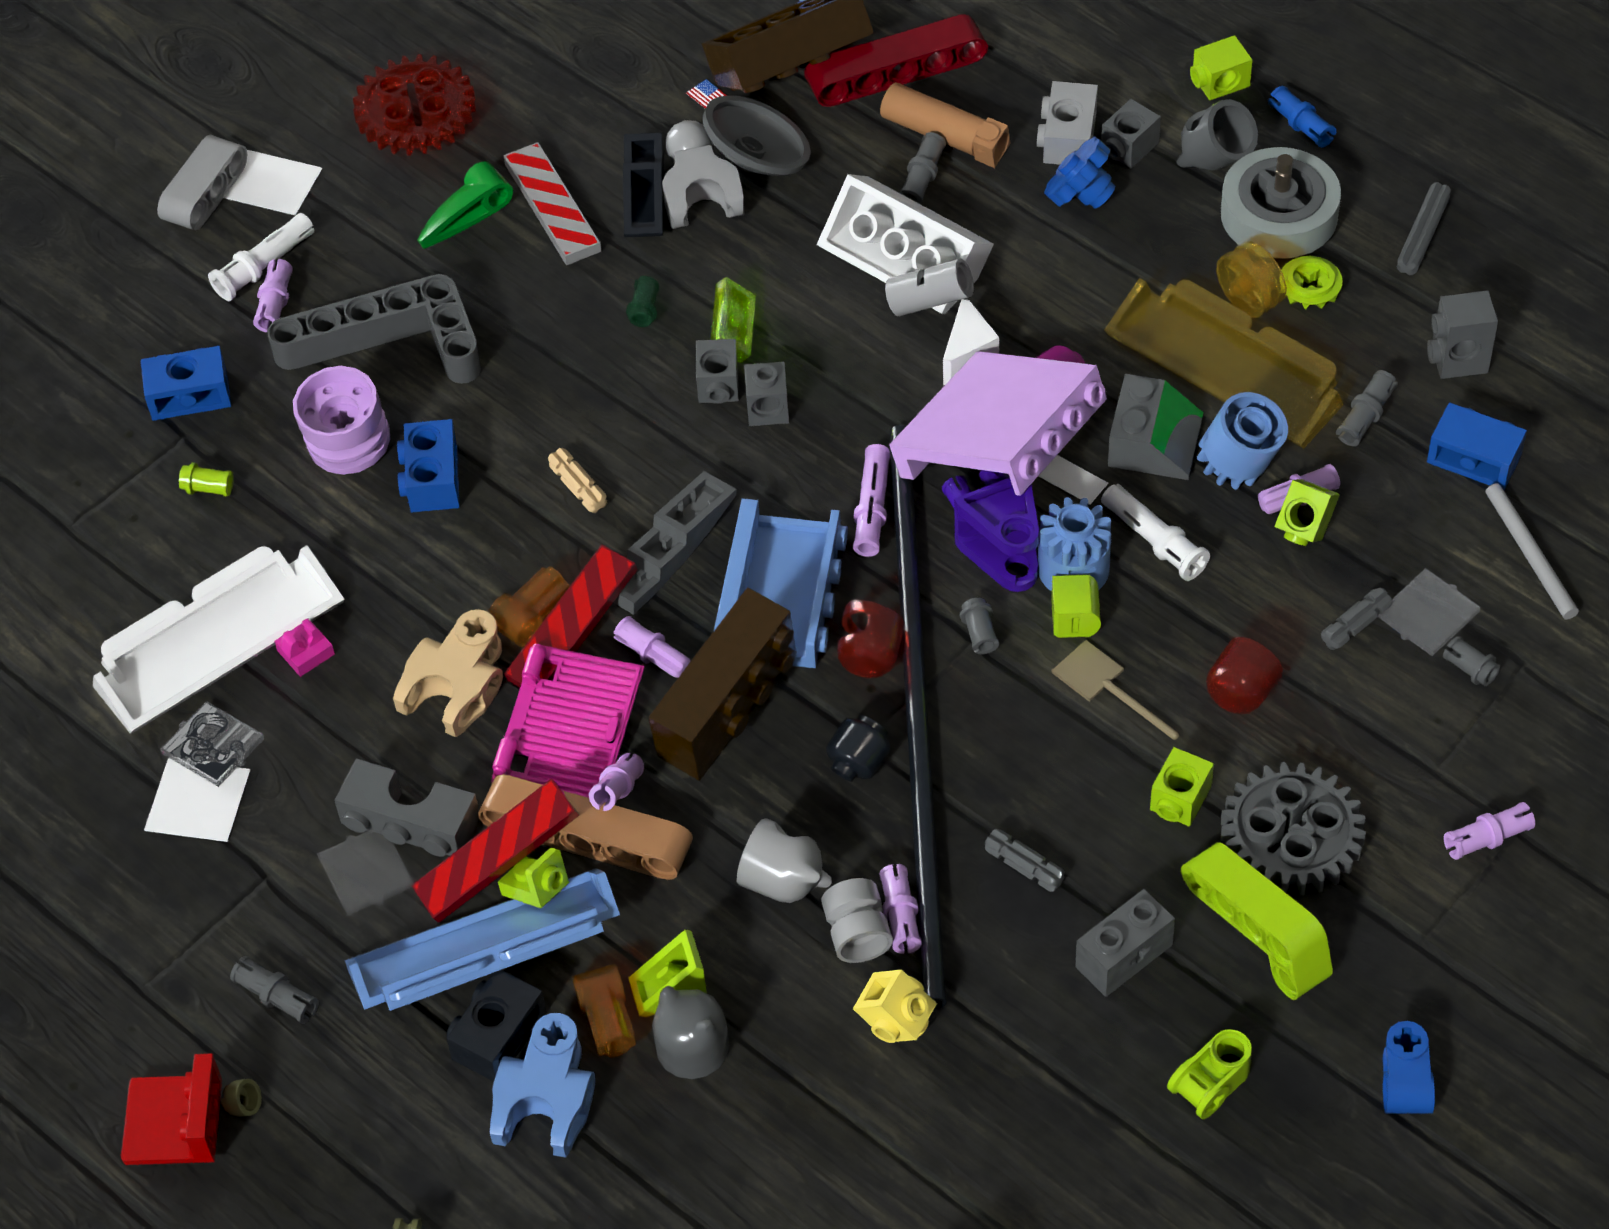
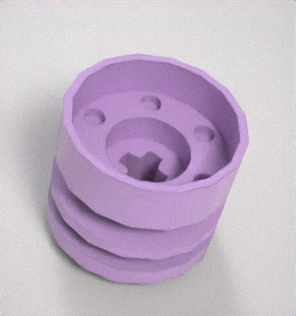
(341, 420)

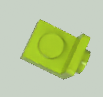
(535, 880)

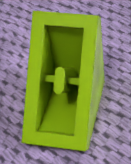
(674, 966)

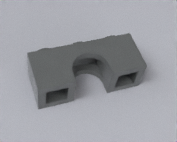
(437, 823)

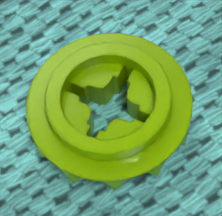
(1307, 270)

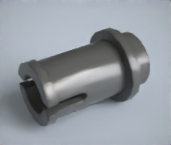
(977, 617)
(1480, 667)

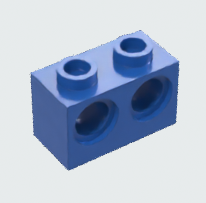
(430, 466)

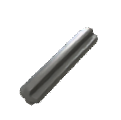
(1423, 228)

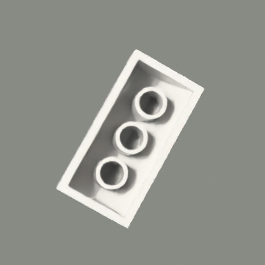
(896, 235)

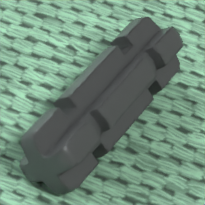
(1356, 618)
(1024, 860)

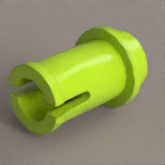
(194, 478)

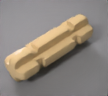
(577, 480)

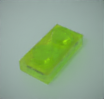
(734, 316)

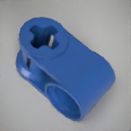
(1407, 1075)

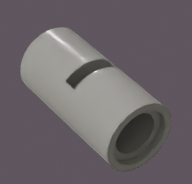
(929, 287)

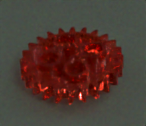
(386, 111)

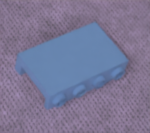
(790, 565)

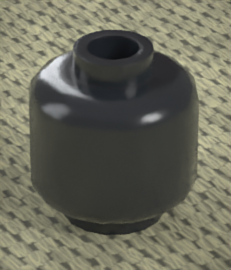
(858, 748)

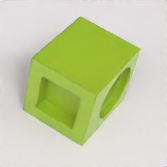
(1221, 68)
(1319, 498)
(1183, 772)

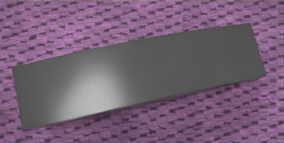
(674, 537)

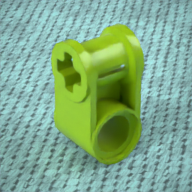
(1208, 1079)

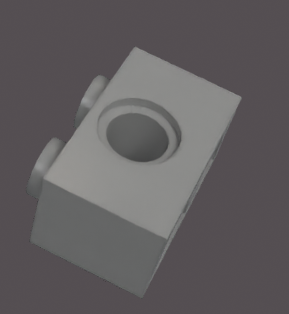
(1069, 121)

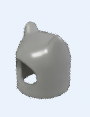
(781, 864)

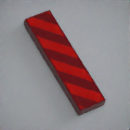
(578, 609)
(495, 850)

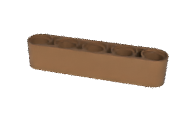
(609, 836)

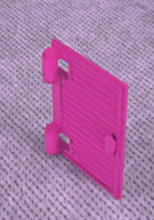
(570, 719)

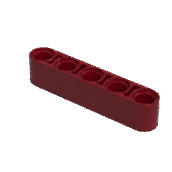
(896, 59)

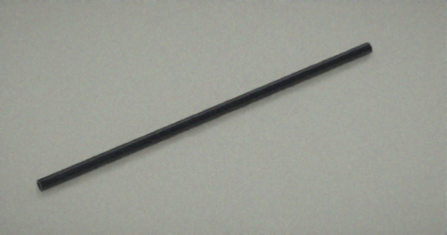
(918, 737)

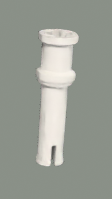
(248, 265)
(1167, 541)

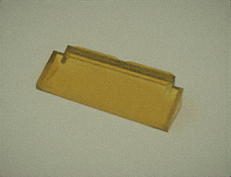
(1219, 353)

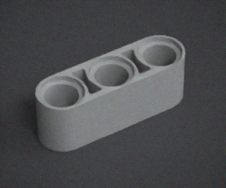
(202, 182)

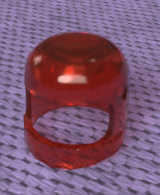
(876, 648)
(1243, 676)

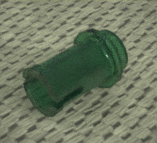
(642, 308)

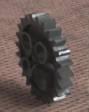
(1325, 849)

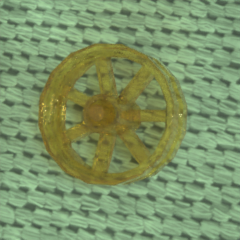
(1251, 279)

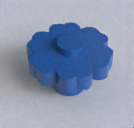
(1082, 176)

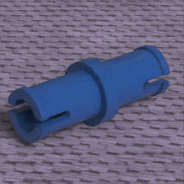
(1302, 116)

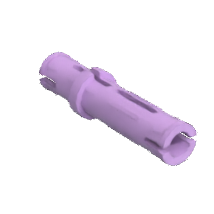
(868, 535)

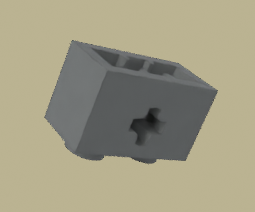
(1124, 942)

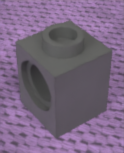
(1131, 133)
(717, 371)
(766, 394)

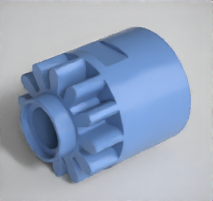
(1243, 439)
(1074, 542)

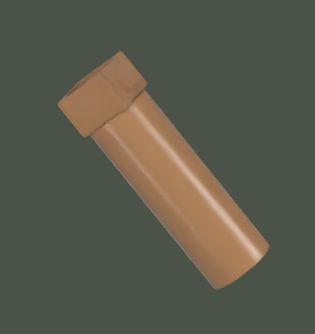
(962, 130)

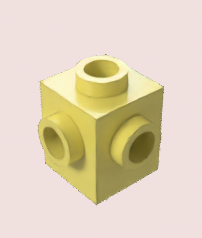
(895, 1006)

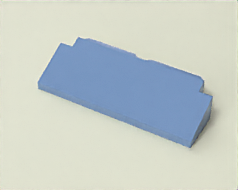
(481, 943)

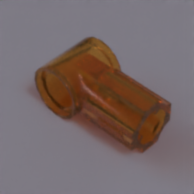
(524, 612)
(603, 1000)

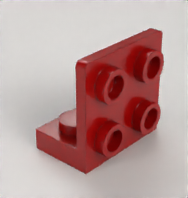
(173, 1116)

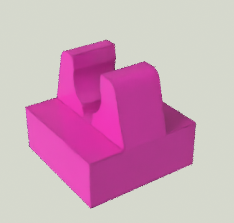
(304, 647)

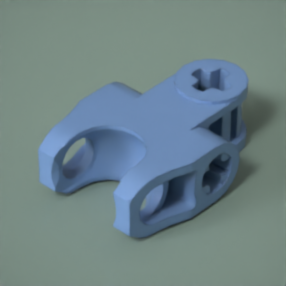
(544, 1084)

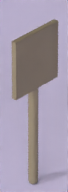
(1090, 671)

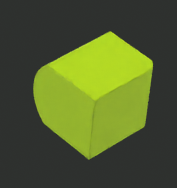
(1075, 606)

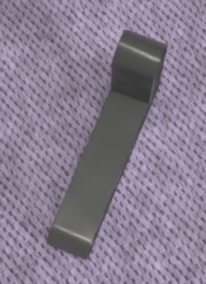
(379, 319)

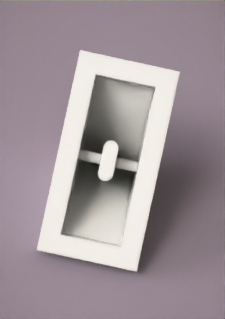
(968, 336)

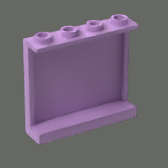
(1001, 417)

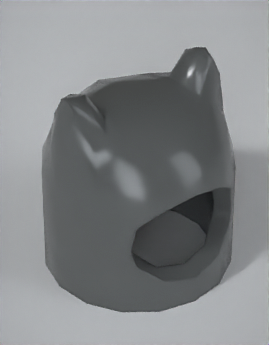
(1218, 136)
(690, 1033)

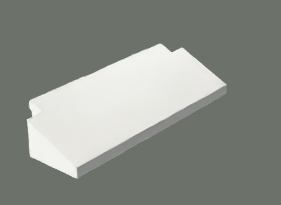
(227, 625)

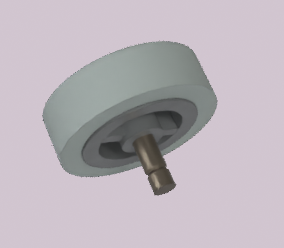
(1281, 201)

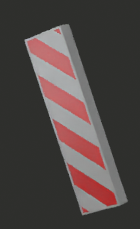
(552, 203)

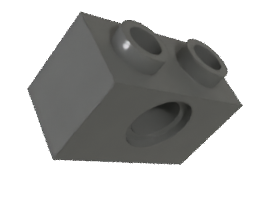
(1463, 334)

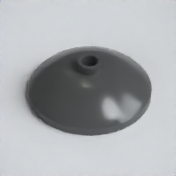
(755, 136)

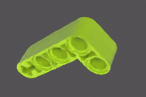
(1264, 915)

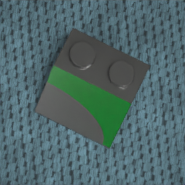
(1154, 429)

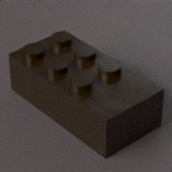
(784, 41)
(723, 684)

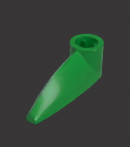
(479, 198)

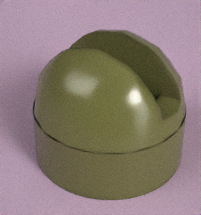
(241, 1089)

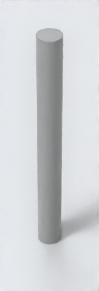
(1532, 551)

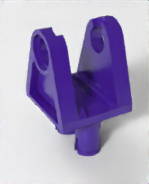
(996, 527)

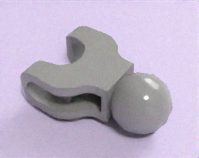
(697, 175)

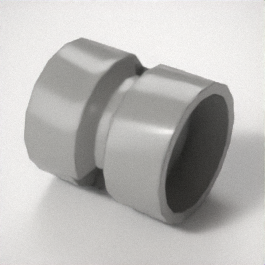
(857, 920)

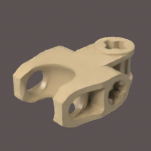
(455, 669)

